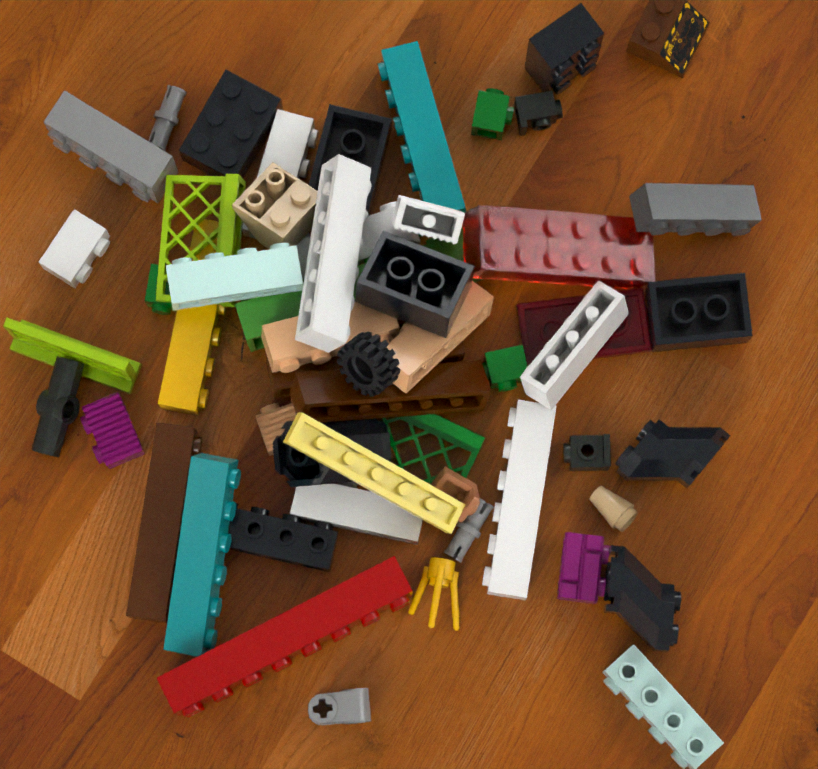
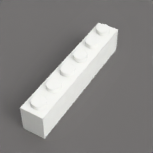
(333, 254)
(521, 500)

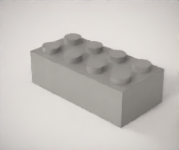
(110, 147)

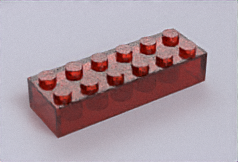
(557, 247)

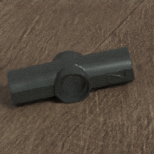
(57, 406)

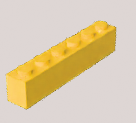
(191, 347)

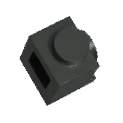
(537, 111)
(597, 462)

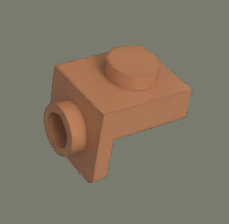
(460, 489)

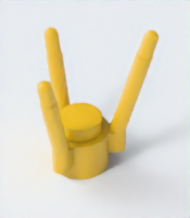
(440, 573)

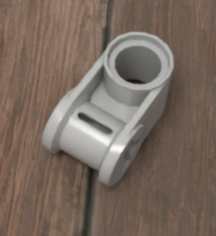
(348, 707)

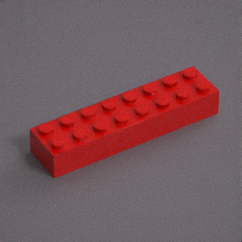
(285, 637)

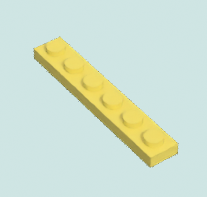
(374, 472)

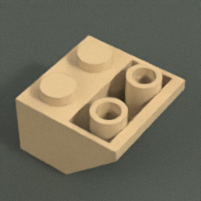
(277, 207)

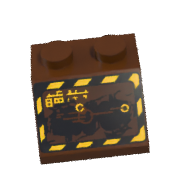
(668, 34)

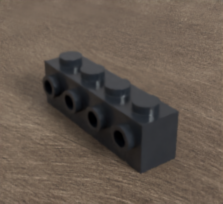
(283, 538)

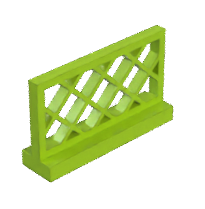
(229, 226)
(99, 365)

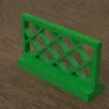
(444, 430)

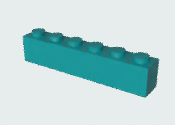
(420, 126)
(202, 554)

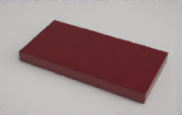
(543, 318)

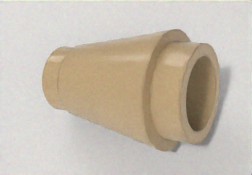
(615, 509)

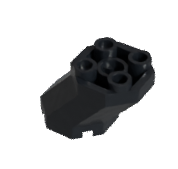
(670, 453)
(306, 471)
(641, 600)

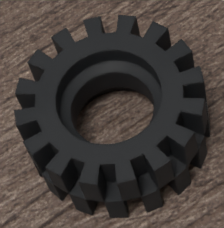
(368, 364)

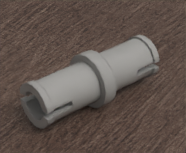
(167, 116)
(468, 531)

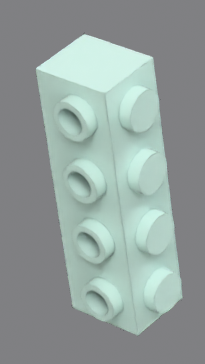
(234, 276)
(662, 707)

